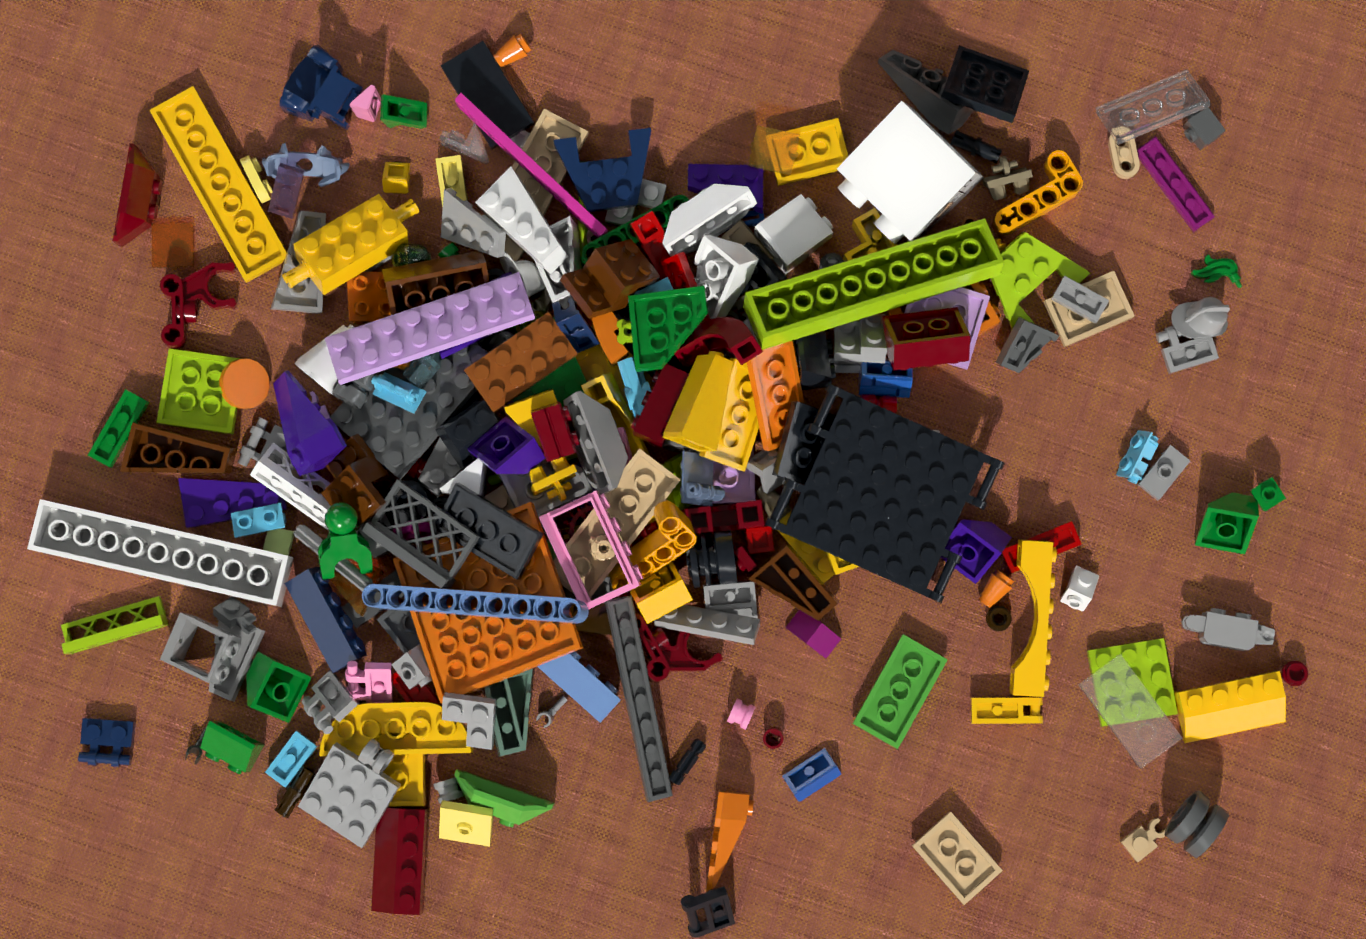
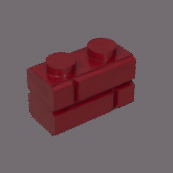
(554, 432)

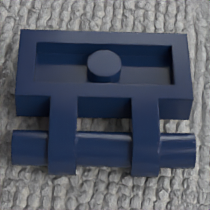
(107, 733)

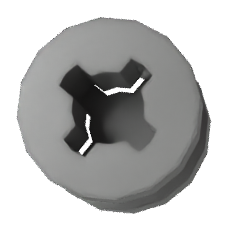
(448, 790)

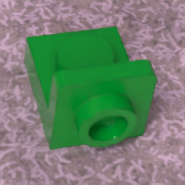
(1267, 494)

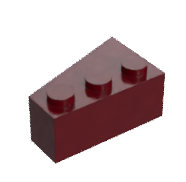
(659, 405)

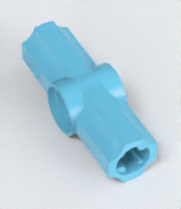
(634, 384)

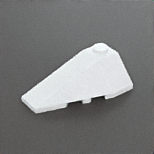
(724, 271)

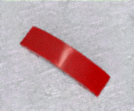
(650, 237)

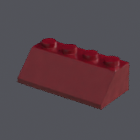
(400, 861)

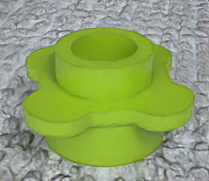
(623, 336)

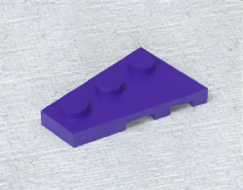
(705, 175)

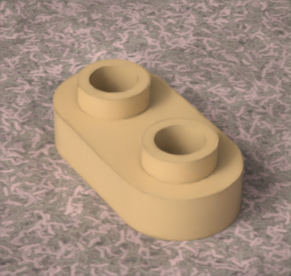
(1124, 154)

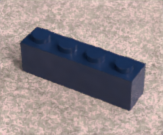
(326, 619)

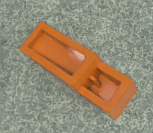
(606, 330)

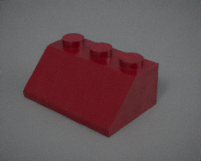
(926, 338)

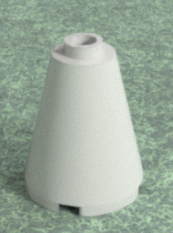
(318, 363)

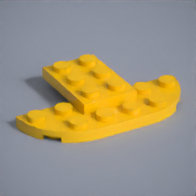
(405, 730)

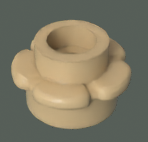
(599, 553)

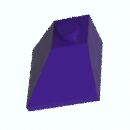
(507, 449)
(978, 545)

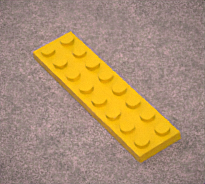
(219, 184)

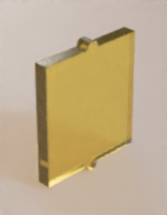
(774, 150)

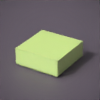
(279, 541)

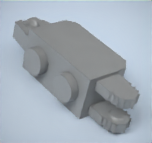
(1228, 631)

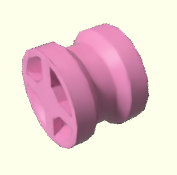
(741, 713)

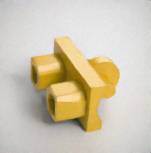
(542, 483)

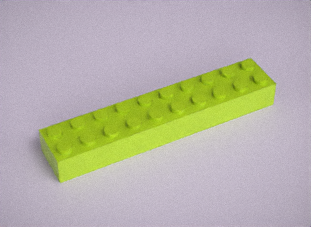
(873, 284)

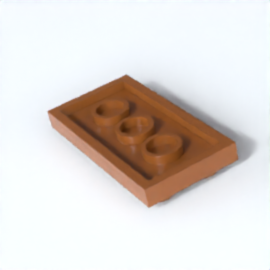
(520, 362)

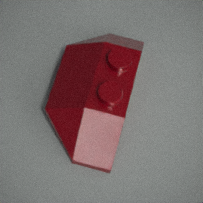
(137, 198)

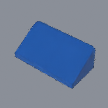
(811, 775)

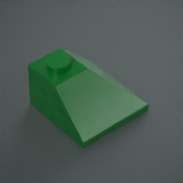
(1229, 523)
(275, 687)

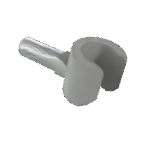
(552, 711)

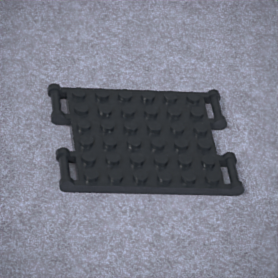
(884, 493)

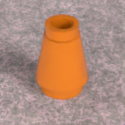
(512, 50)
(996, 588)

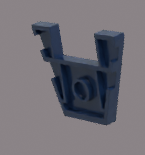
(607, 182)

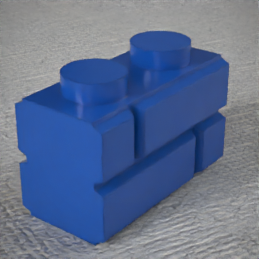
(882, 380)

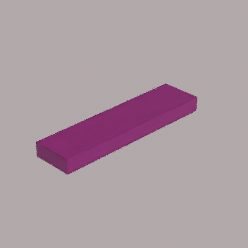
(1174, 184)

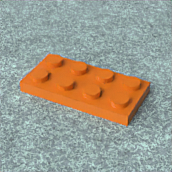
(774, 386)

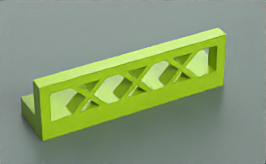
(113, 634)

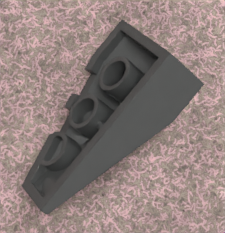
(925, 90)

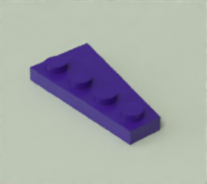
(214, 500)

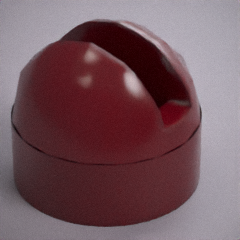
(770, 741)

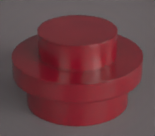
(1294, 673)

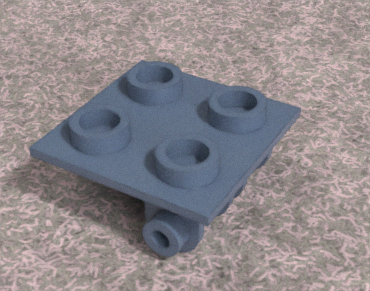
(698, 481)

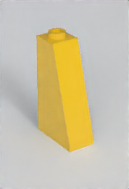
(702, 403)

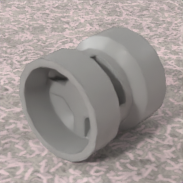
(375, 756)

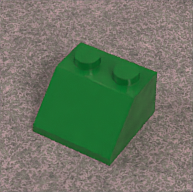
(230, 746)

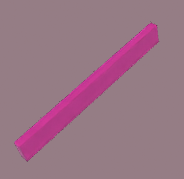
(530, 166)

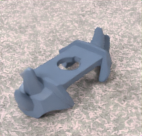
(323, 164)

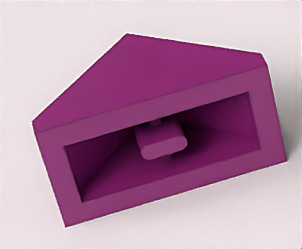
(813, 633)

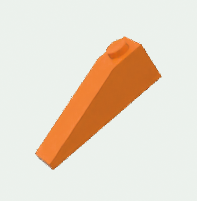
(729, 821)

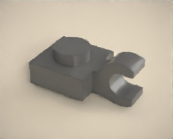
(234, 613)

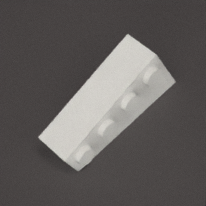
(515, 212)

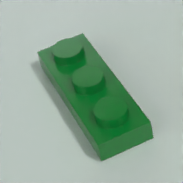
(117, 428)

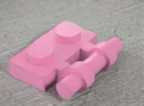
(377, 681)

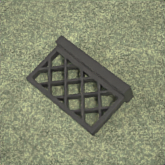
(414, 555)

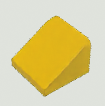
(396, 177)

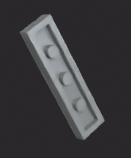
(711, 624)

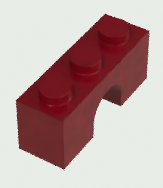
(727, 517)

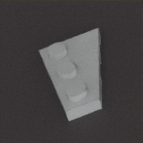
(469, 228)
(240, 663)

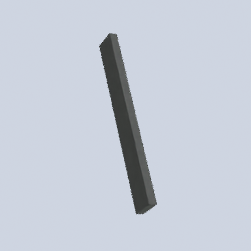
(638, 698)

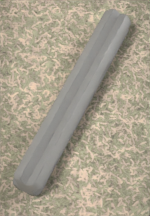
(344, 566)

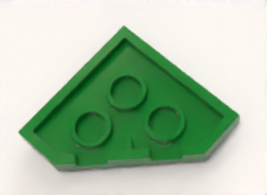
(663, 323)

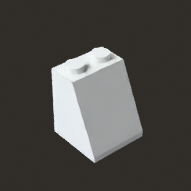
(793, 232)

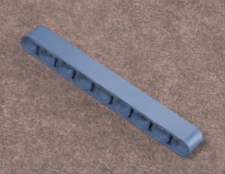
(485, 607)

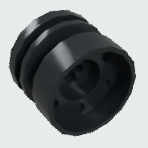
(712, 559)

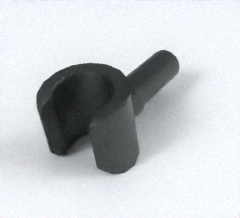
(196, 748)

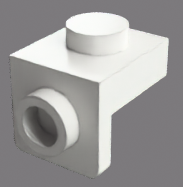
(1080, 588)

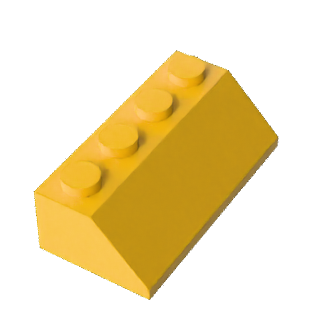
(1231, 706)

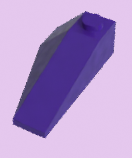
(308, 435)

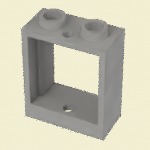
(181, 639)

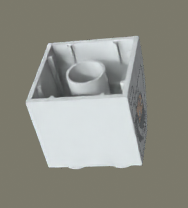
(907, 175)

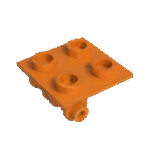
(367, 298)

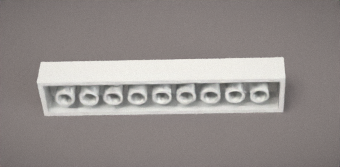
(160, 553)

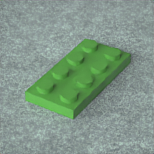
(900, 691)

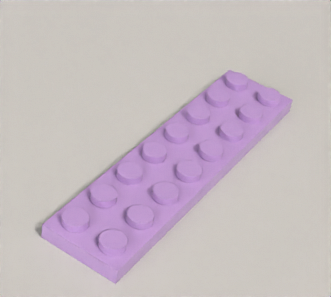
(429, 328)

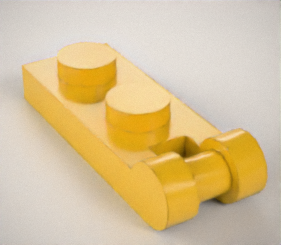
(1005, 710)

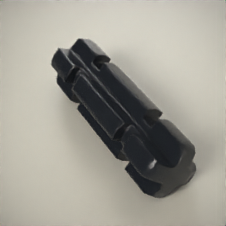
(687, 761)

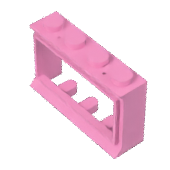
(611, 528)

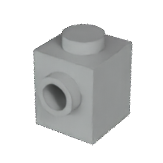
(413, 668)

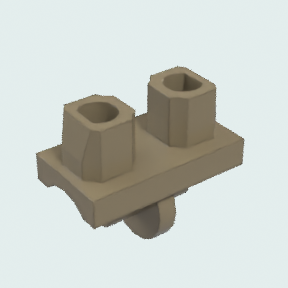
(1018, 177)

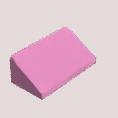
(367, 104)

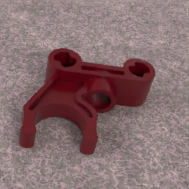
(186, 296)
(669, 657)

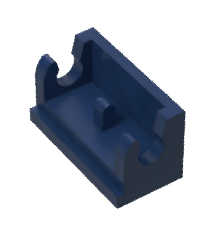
(574, 326)

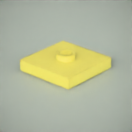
(465, 823)

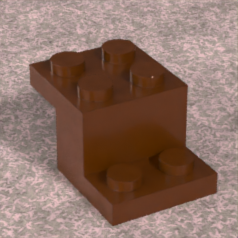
(609, 278)
(355, 479)

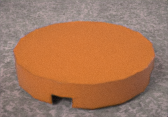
(244, 383)

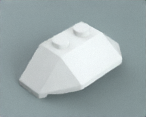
(707, 213)

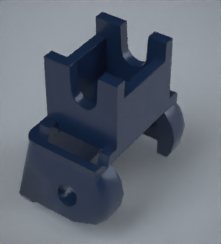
(319, 89)

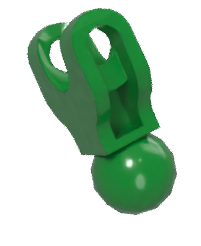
(343, 541)

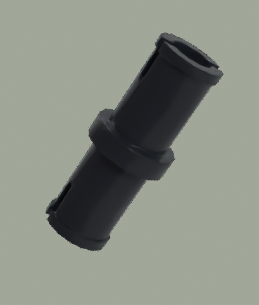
(976, 146)

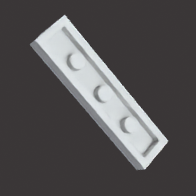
(293, 490)

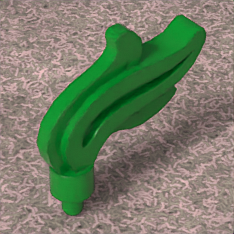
(1217, 268)

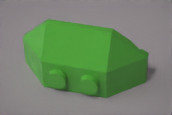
(507, 803)

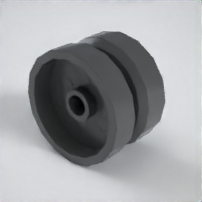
(1196, 824)

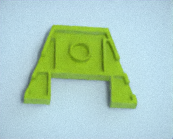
(1026, 267)

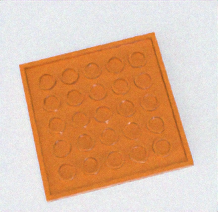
(480, 651)

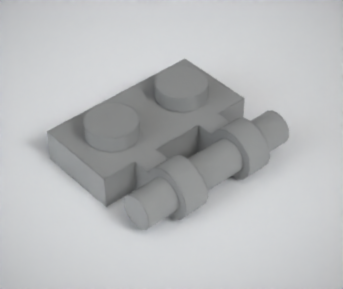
(1185, 354)
(276, 436)
(334, 696)

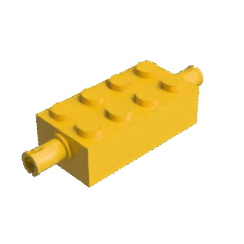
(350, 244)

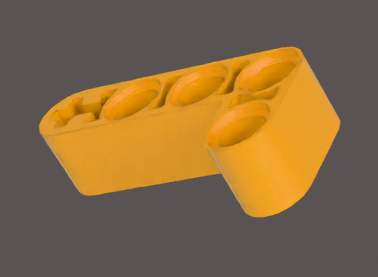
(1035, 200)
(660, 547)

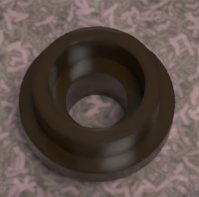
(1007, 618)

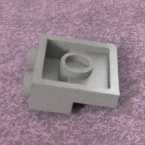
(861, 340)

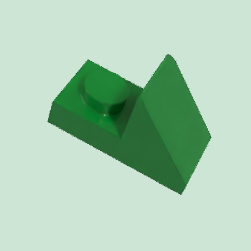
(403, 112)

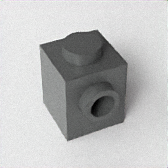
(1203, 128)

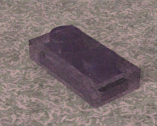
(286, 190)

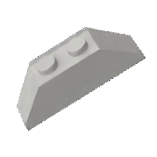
(600, 447)

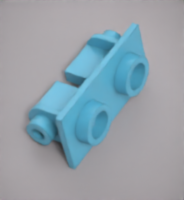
(397, 392)
(1141, 445)
(258, 520)

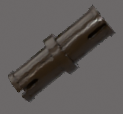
(295, 791)

